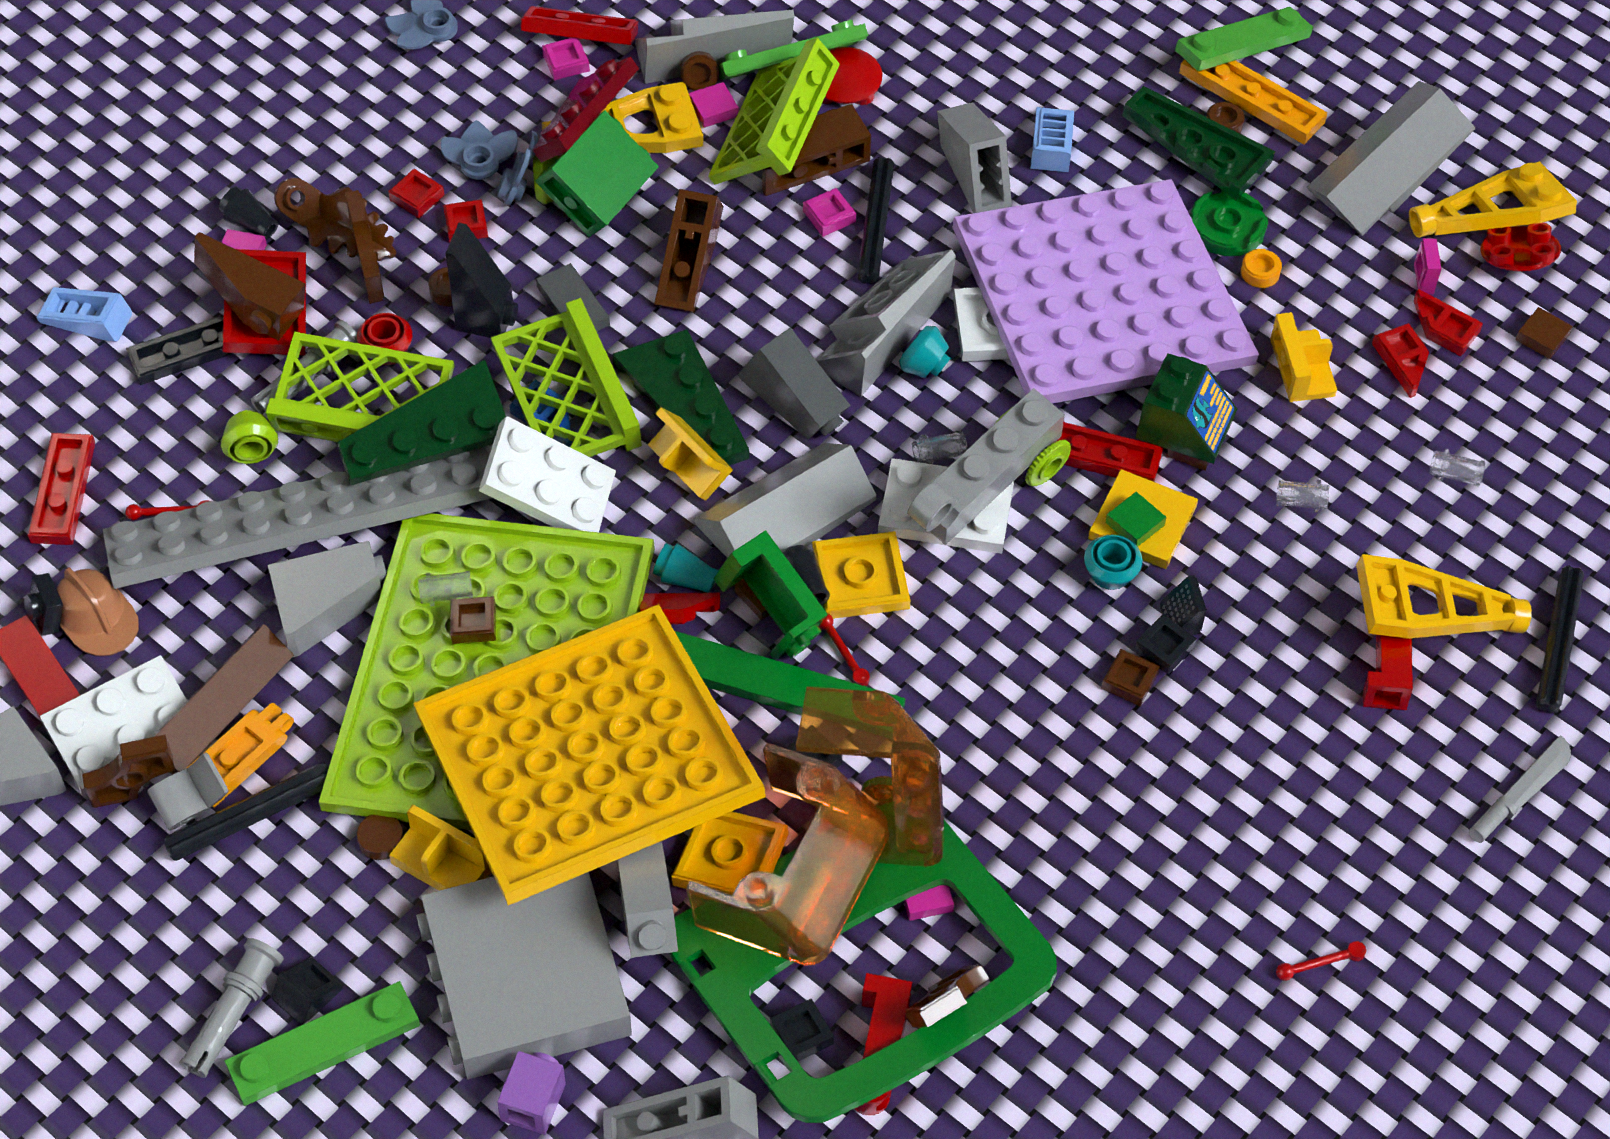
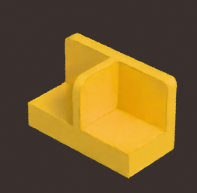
(1302, 360)
(688, 455)
(438, 852)

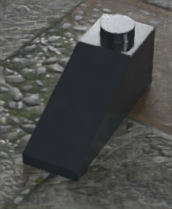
(478, 287)

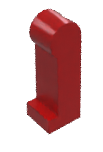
(1393, 680)
(889, 1002)

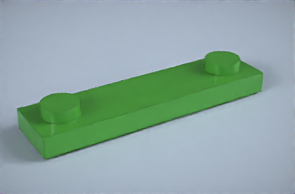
(1243, 38)
(740, 63)
(322, 1043)

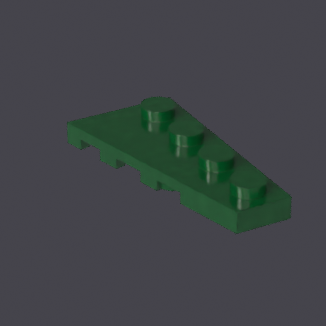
(1208, 147)
(680, 382)
(434, 426)

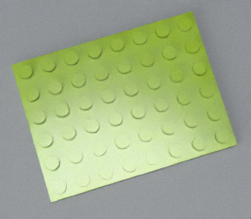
(545, 591)

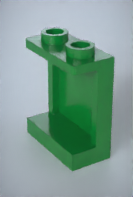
(597, 174)
(778, 590)

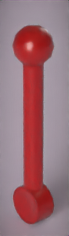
(134, 511)
(860, 675)
(1355, 952)

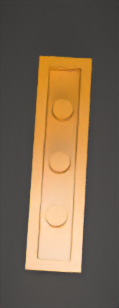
(1260, 98)

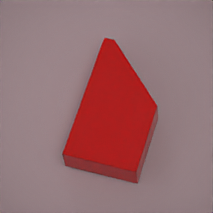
(1445, 323)
(1403, 355)
(681, 607)

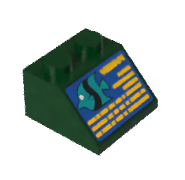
(1186, 410)

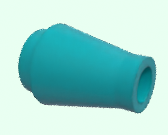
(684, 569)

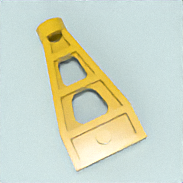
(672, 112)
(1531, 183)
(1390, 611)

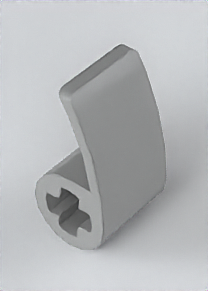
(188, 792)

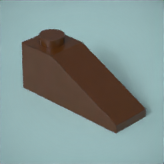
(832, 145)
(689, 250)
(255, 292)

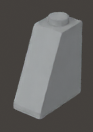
(977, 156)
(325, 592)
(24, 764)
(647, 902)

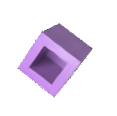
(532, 1091)

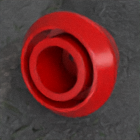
(386, 331)

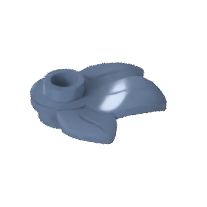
(423, 25)
(479, 150)
(512, 182)

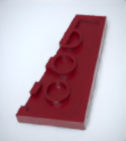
(583, 106)

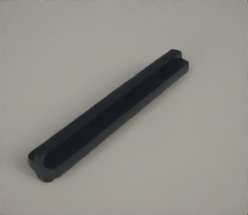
(875, 220)
(1560, 639)
(246, 812)

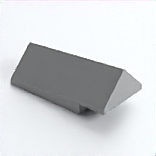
(716, 35)
(1392, 157)
(886, 319)
(793, 502)

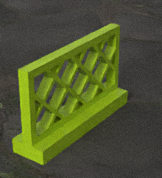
(777, 115)
(594, 365)
(332, 423)

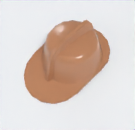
(95, 613)

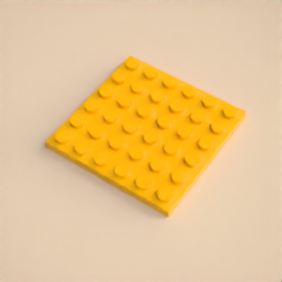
(587, 753)

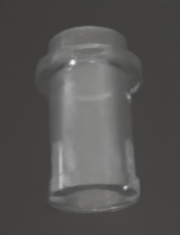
(939, 447)
(1456, 468)
(1303, 495)
(445, 587)

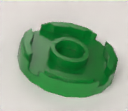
(1229, 225)

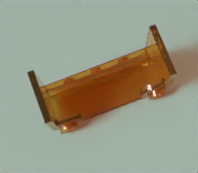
(880, 727)
(811, 902)

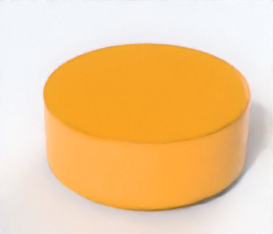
(1261, 268)

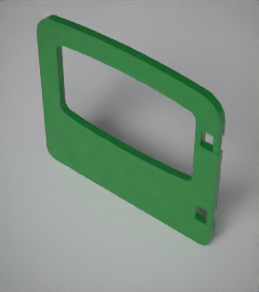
(743, 969)

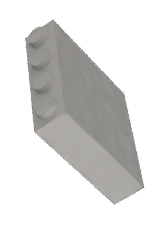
(522, 972)

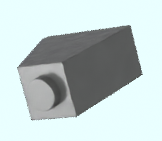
(795, 385)

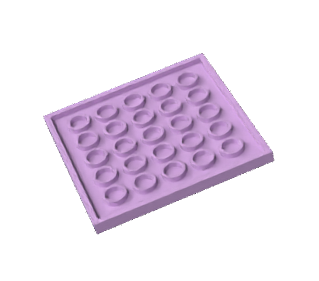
(1102, 290)

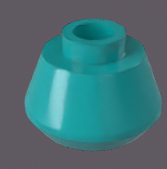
(925, 353)
(1112, 561)

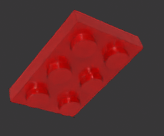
(240, 337)

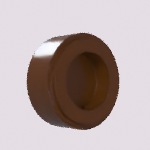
(699, 70)
(1227, 115)
(440, 287)
(379, 836)

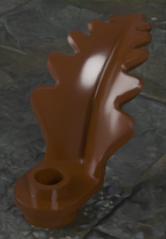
(329, 218)

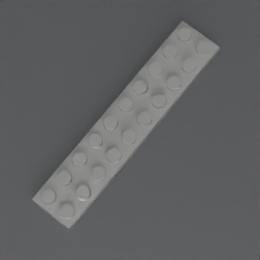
(287, 517)

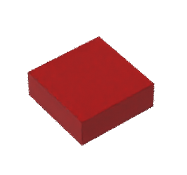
(416, 193)
(467, 213)

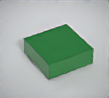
(1136, 519)

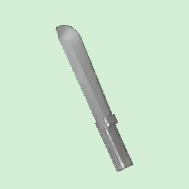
(1530, 782)

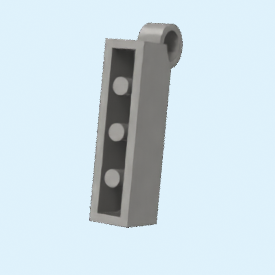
(987, 467)

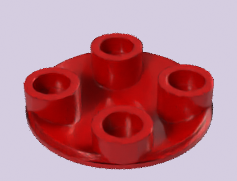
(855, 78)
(1521, 247)

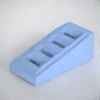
(1048, 156)
(106, 324)

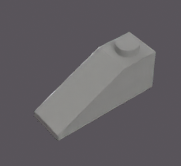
(699, 1111)

